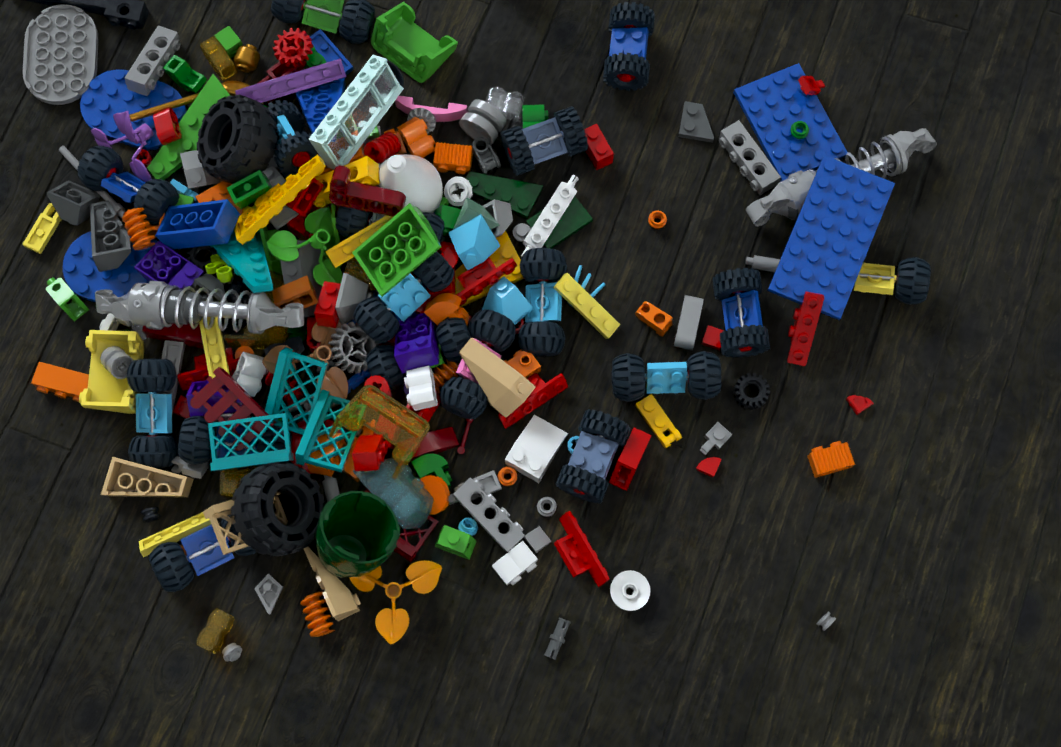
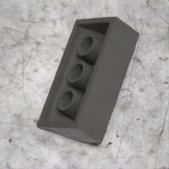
(303, 266)

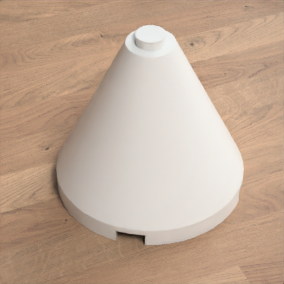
(414, 178)

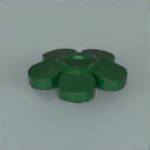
(298, 332)

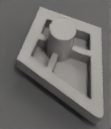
(268, 592)

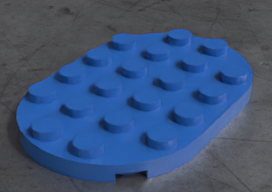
(110, 96)
(85, 279)

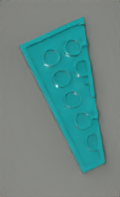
(247, 261)

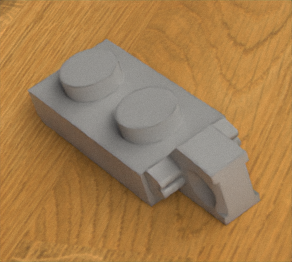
(490, 485)

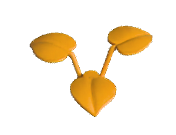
(394, 623)

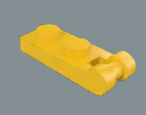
(658, 420)

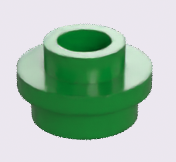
(802, 126)

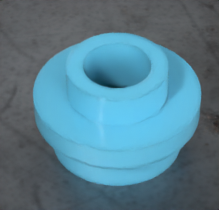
(468, 526)

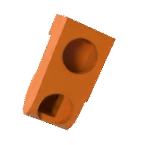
(654, 318)

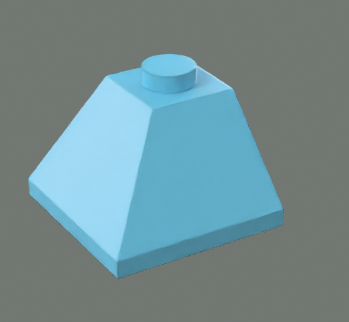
(474, 241)
(507, 300)

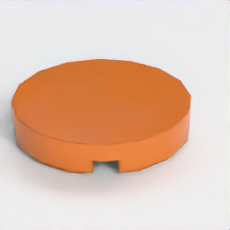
(439, 491)

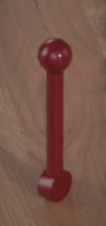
(461, 450)

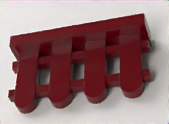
(229, 398)

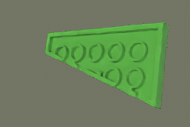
(168, 157)

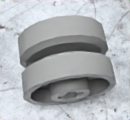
(482, 121)

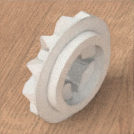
(451, 187)

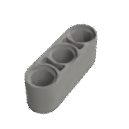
(688, 322)

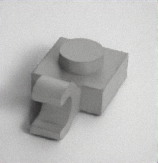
(716, 437)
(188, 469)

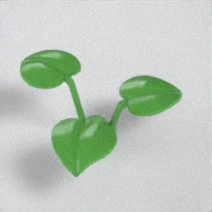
(319, 223)

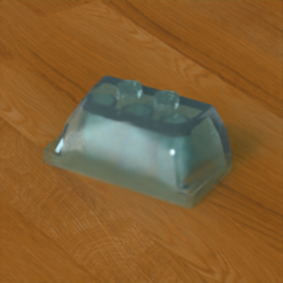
(403, 495)

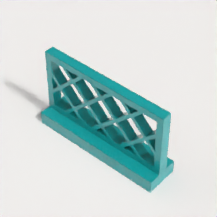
(279, 383)
(314, 430)
(247, 459)

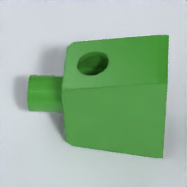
(62, 294)
(455, 542)

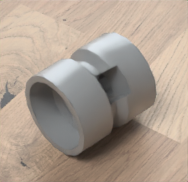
(116, 361)

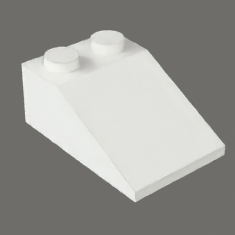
(535, 448)

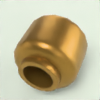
(247, 58)

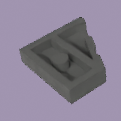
(695, 123)

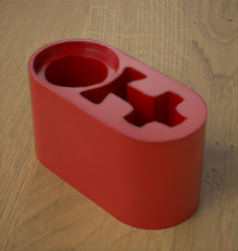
(167, 126)

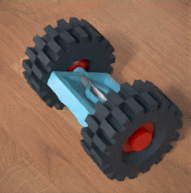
(292, 147)

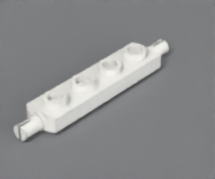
(551, 215)

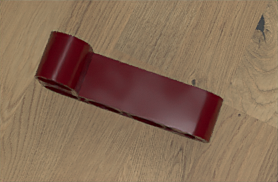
(363, 196)

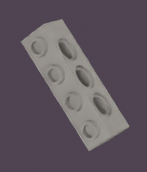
(151, 60)
(738, 134)
(463, 496)

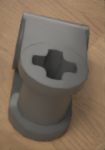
(486, 158)

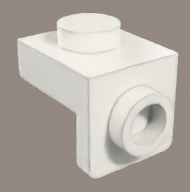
(111, 323)

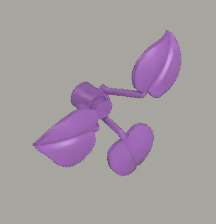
(137, 136)

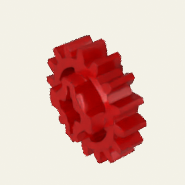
(296, 47)

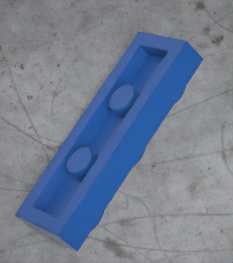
(328, 50)

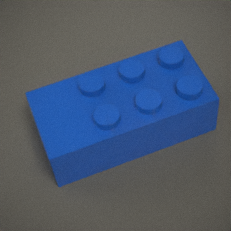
(198, 224)

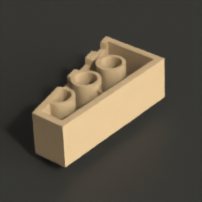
(129, 481)

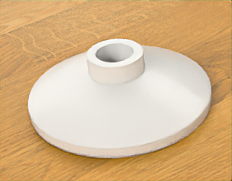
(631, 580)

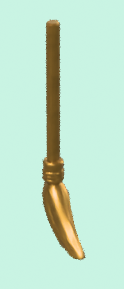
(230, 86)

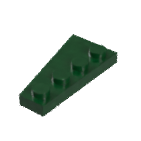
(519, 194)

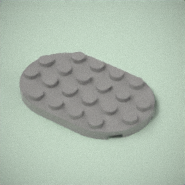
(60, 54)

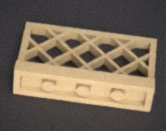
(222, 511)

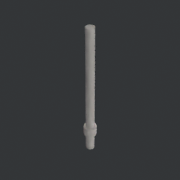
(119, 209)

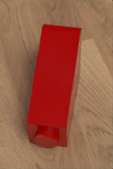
(630, 458)

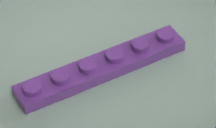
(294, 82)

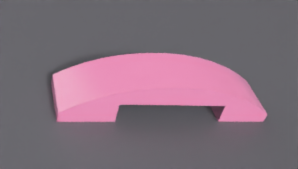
(453, 113)

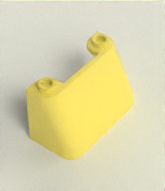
(103, 388)

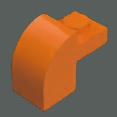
(445, 306)

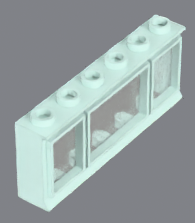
(356, 113)

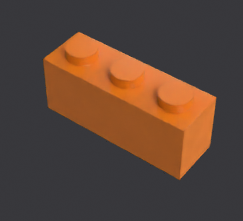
(59, 380)

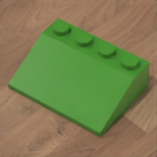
(397, 248)

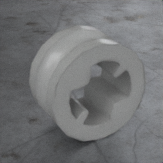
(826, 621)

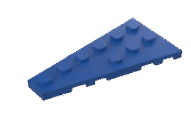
(319, 100)

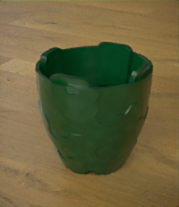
(356, 534)

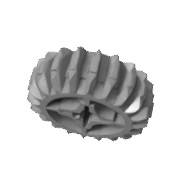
(342, 337)

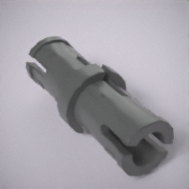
(557, 638)

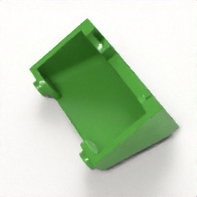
(408, 44)

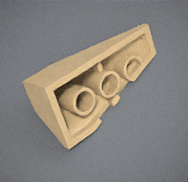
(500, 382)
(336, 594)

